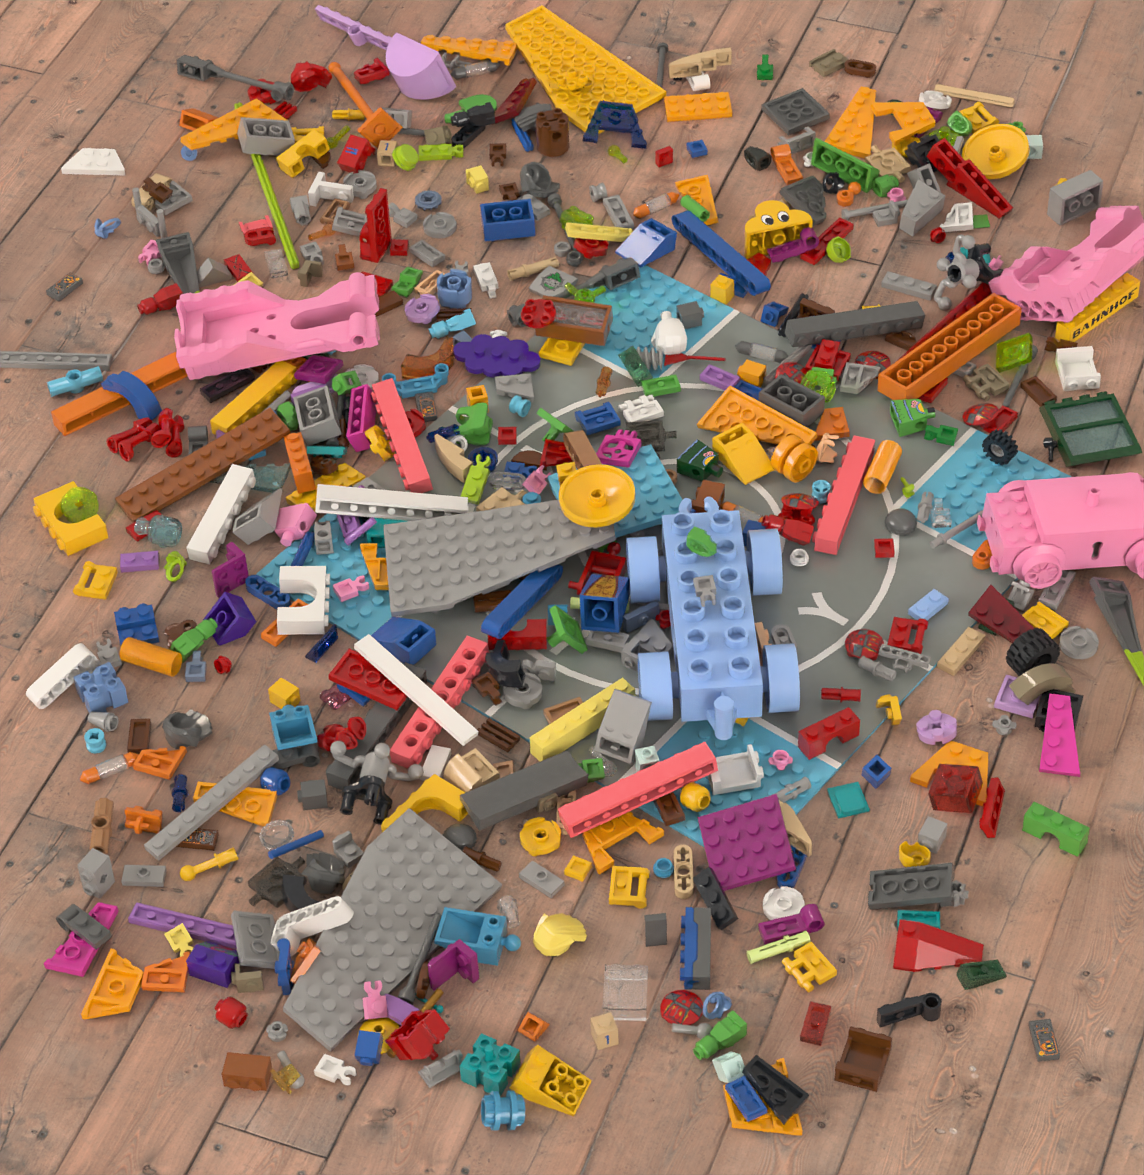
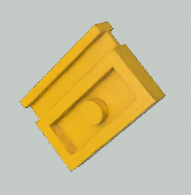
(1046, 619)

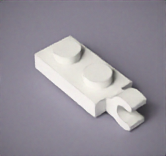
(486, 278)

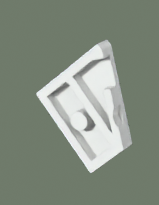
(959, 218)

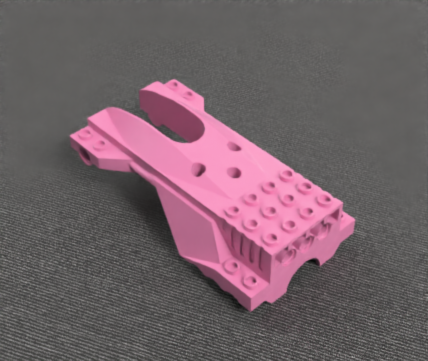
(1060, 283)
(253, 327)

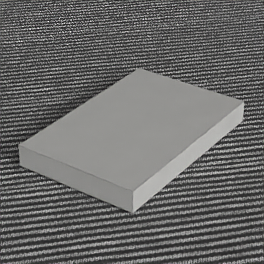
(253, 939)

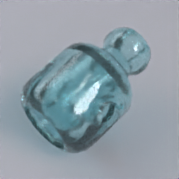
(161, 530)

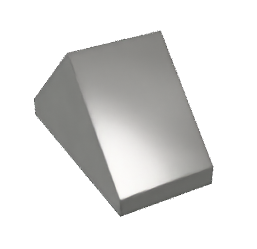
(212, 272)

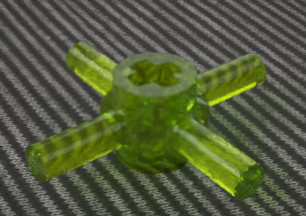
(584, 294)

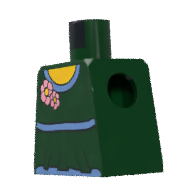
(699, 462)

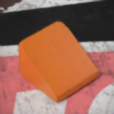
(532, 1026)

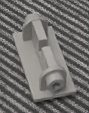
(441, 1068)

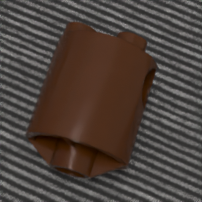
(552, 132)

